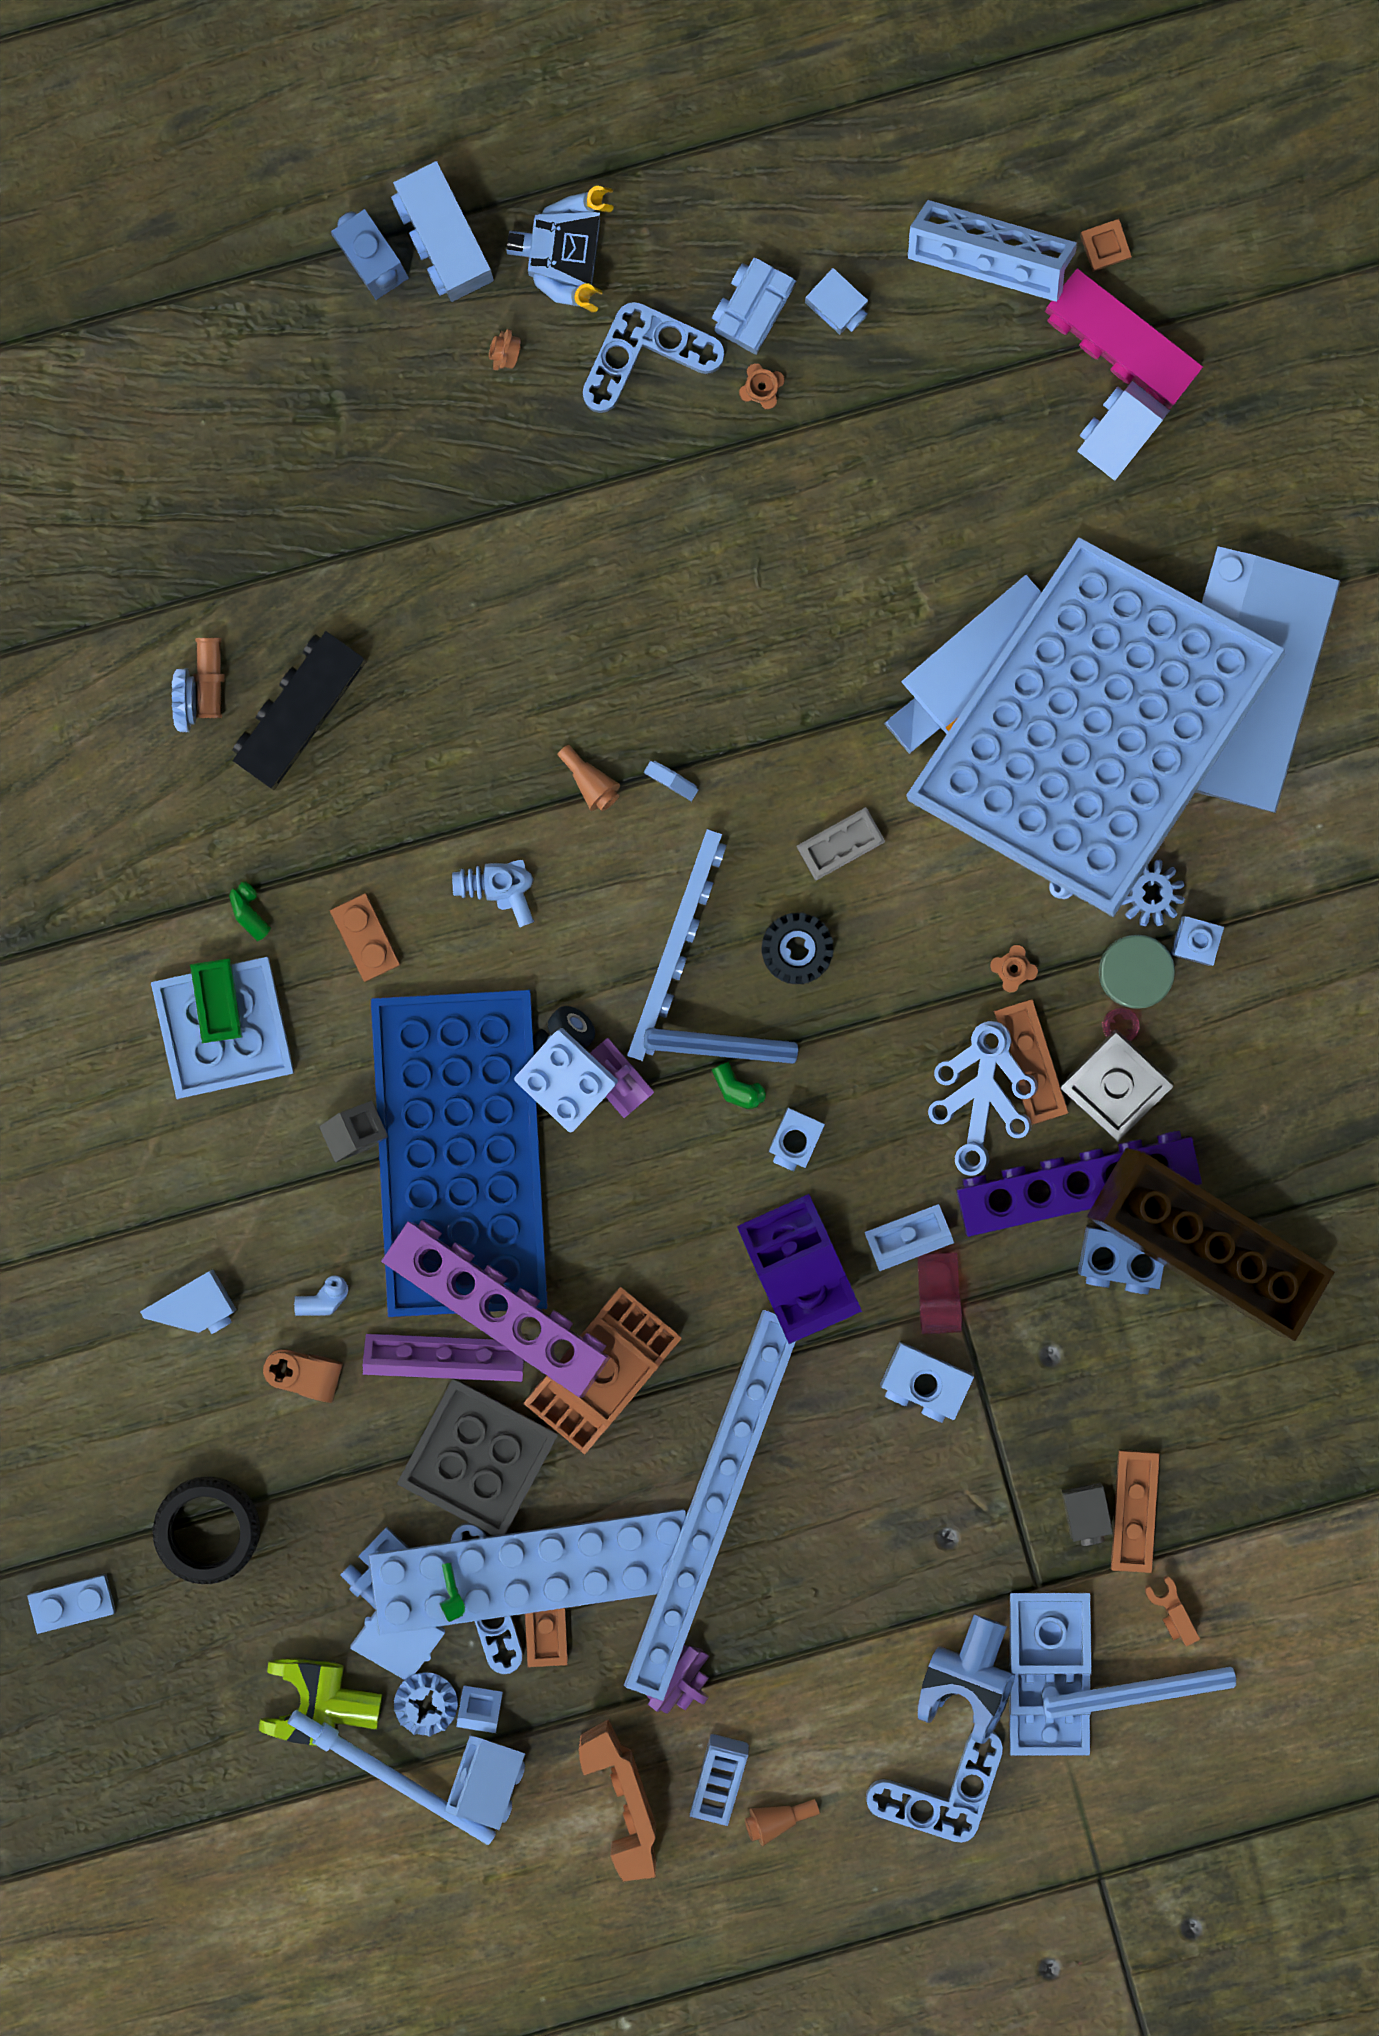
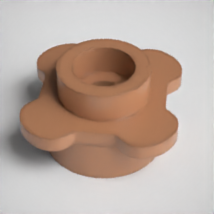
(504, 350)
(756, 376)
(1015, 957)

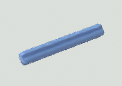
(720, 1045)

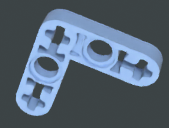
(647, 338)
(957, 1801)

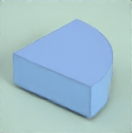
(671, 780)

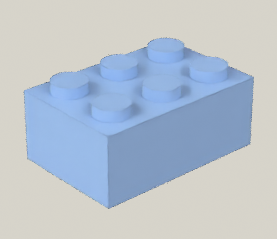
(441, 232)

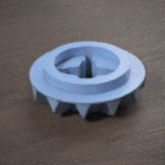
(183, 700)
(418, 1687)

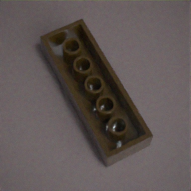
(1210, 1244)

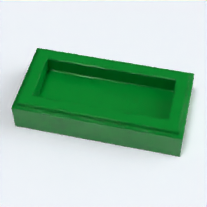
(216, 1000)

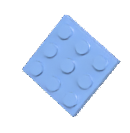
(225, 1063)

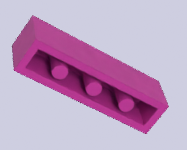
(1122, 339)

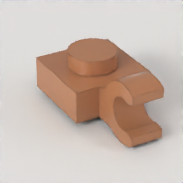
(1178, 1621)

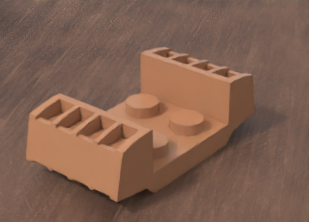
(636, 1346)
(633, 1854)

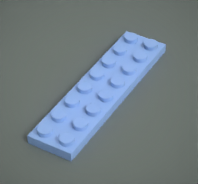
(525, 1571)

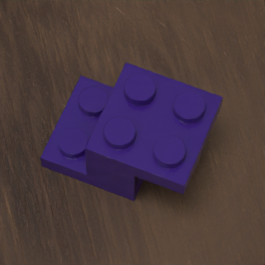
(799, 1269)

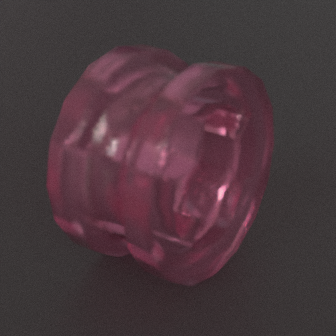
(1126, 1014)

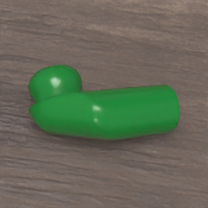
(245, 914)
(737, 1092)

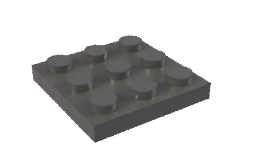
(477, 1458)

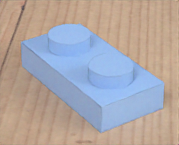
(909, 1237)
(71, 1603)

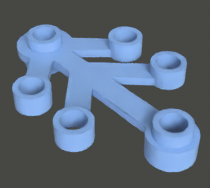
(983, 1090)

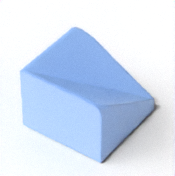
(912, 725)

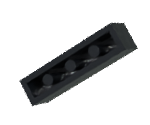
(299, 709)

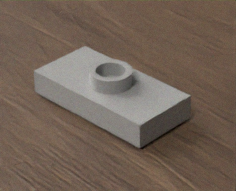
(840, 844)

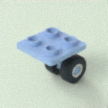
(564, 1074)

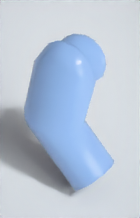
(325, 1301)

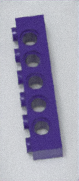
(981, 1218)

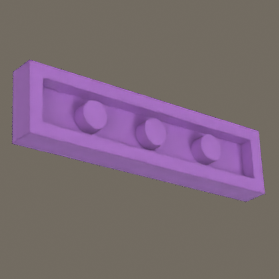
(440, 1358)

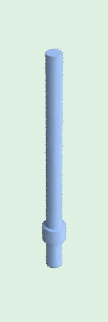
(327, 1738)

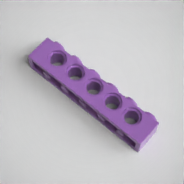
(407, 1259)

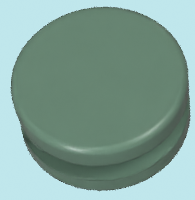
(1136, 971)

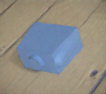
(369, 253)

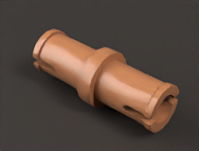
(209, 677)

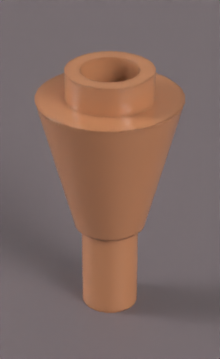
(595, 786)
(770, 1822)

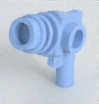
(500, 883)

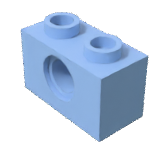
(950, 1387)

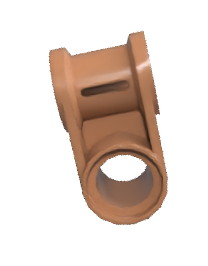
(311, 1376)

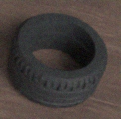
(176, 1560)

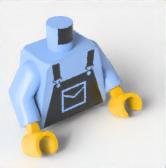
(564, 247)

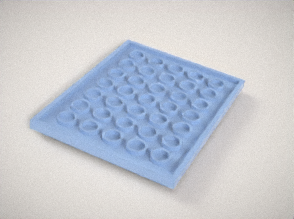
(1096, 726)

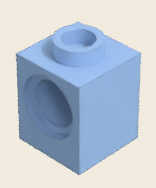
(837, 302)
(1197, 940)
(795, 1121)

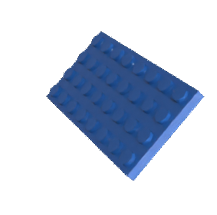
(459, 1138)

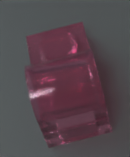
(939, 1293)

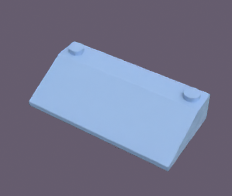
(1293, 612)

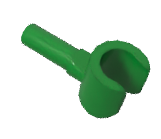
(453, 1606)

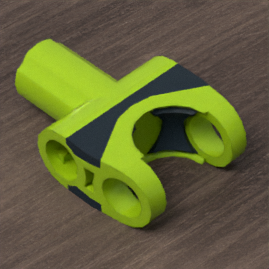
(321, 1699)

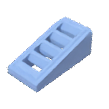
(724, 1749)

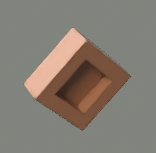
(1105, 245)

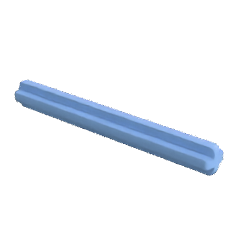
(1139, 1692)

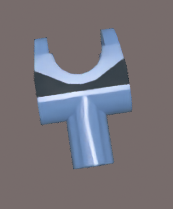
(971, 1676)

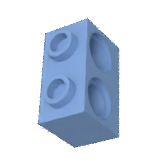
(1120, 1268)

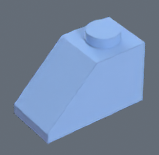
(194, 1306)

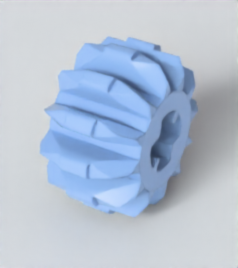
(1164, 892)

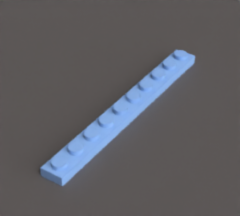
(710, 1509)

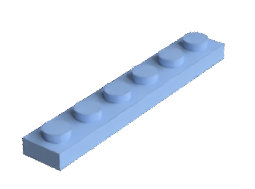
(682, 930)

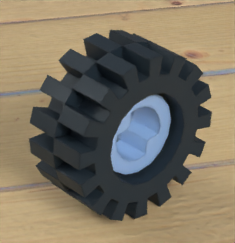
(817, 942)

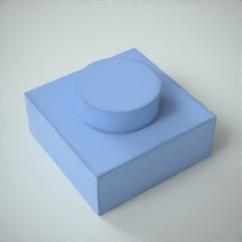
(479, 1709)

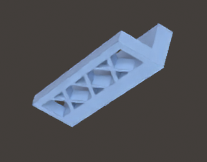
(986, 254)

